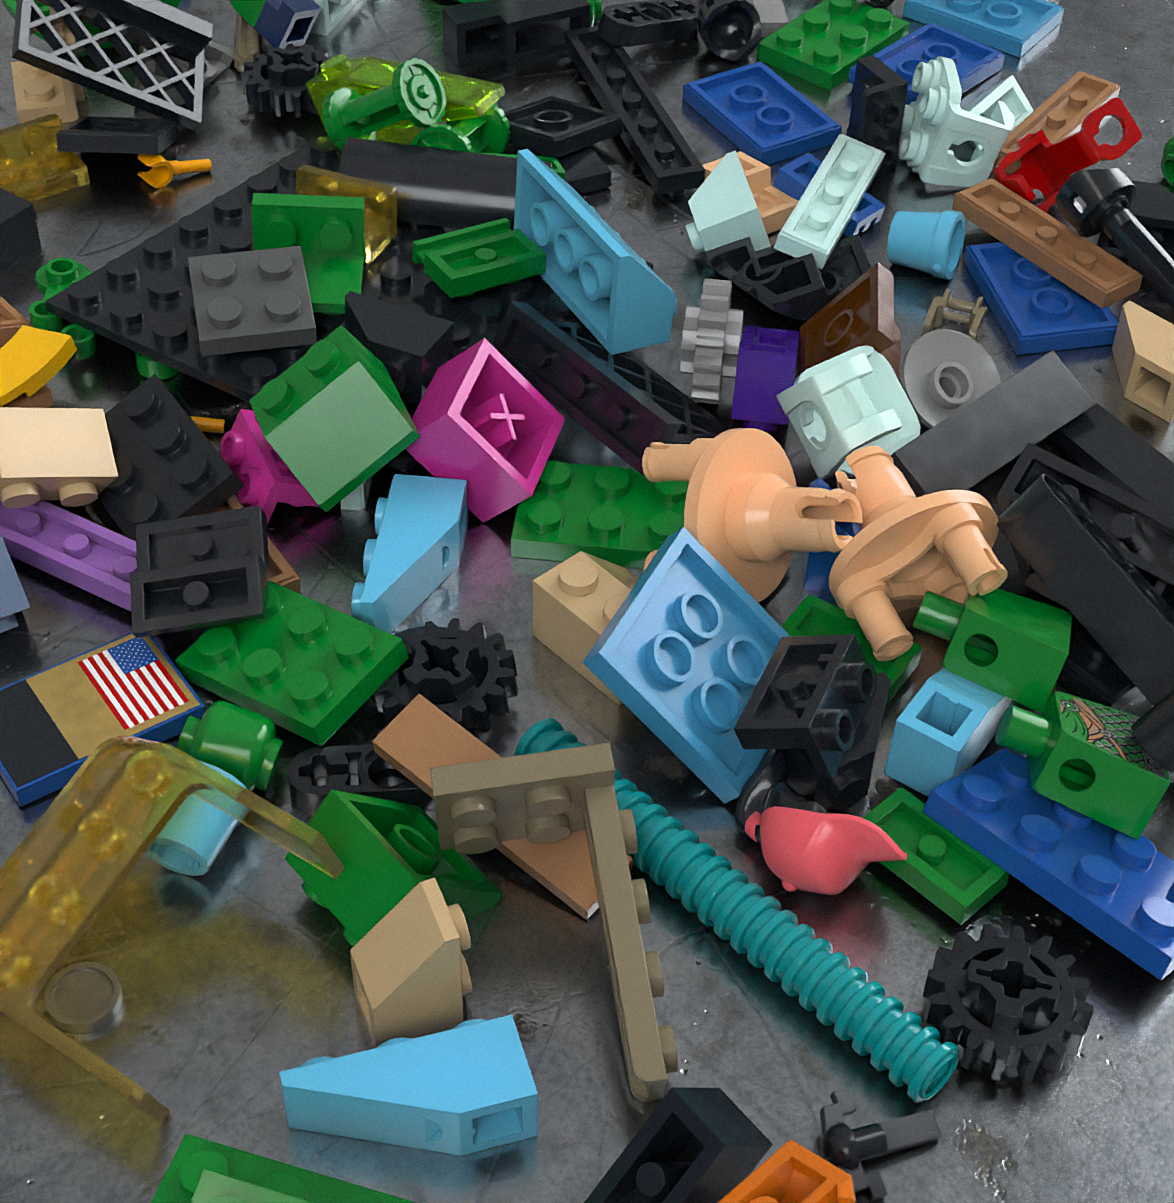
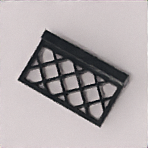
(146, 22)
(604, 393)

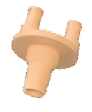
(748, 505)
(909, 548)

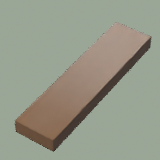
(1062, 112)
(1048, 243)
(429, 738)

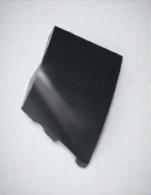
(790, 283)

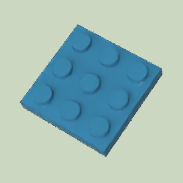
(689, 659)

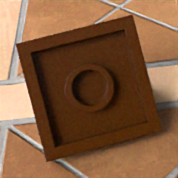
(854, 319)

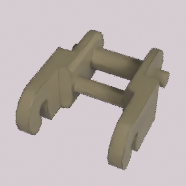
(939, 308)

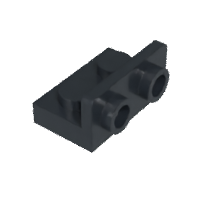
(878, 109)
(810, 699)

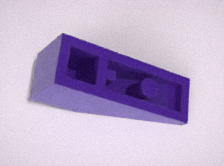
(764, 370)

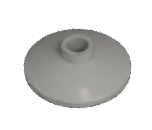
(948, 361)

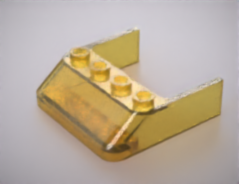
(87, 850)

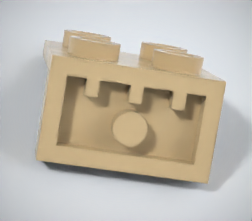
(44, 93)

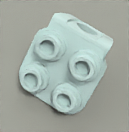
(939, 121)
(847, 407)

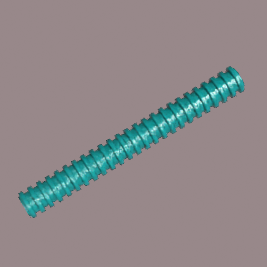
(774, 938)

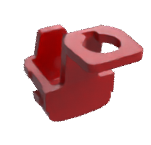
(1050, 165)

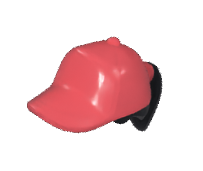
(801, 839)

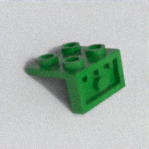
(329, 236)

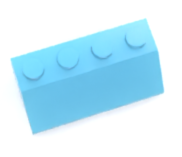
(590, 262)

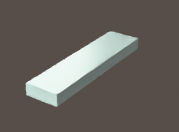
(830, 200)

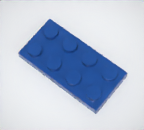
(1079, 865)

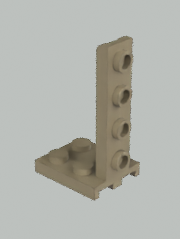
(545, 800)

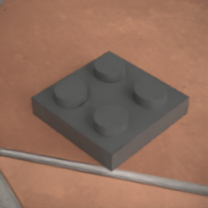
(251, 300)

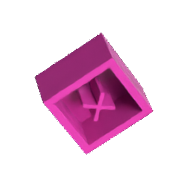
(485, 428)

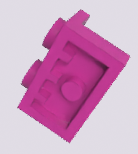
(260, 468)

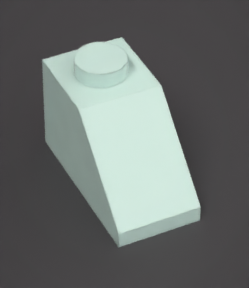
(725, 209)

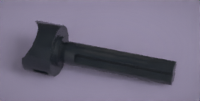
(729, 27)
(1108, 202)

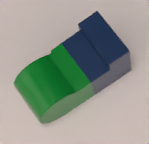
(279, 20)

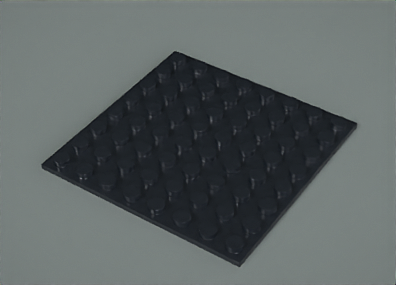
(150, 308)

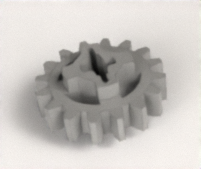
(711, 341)

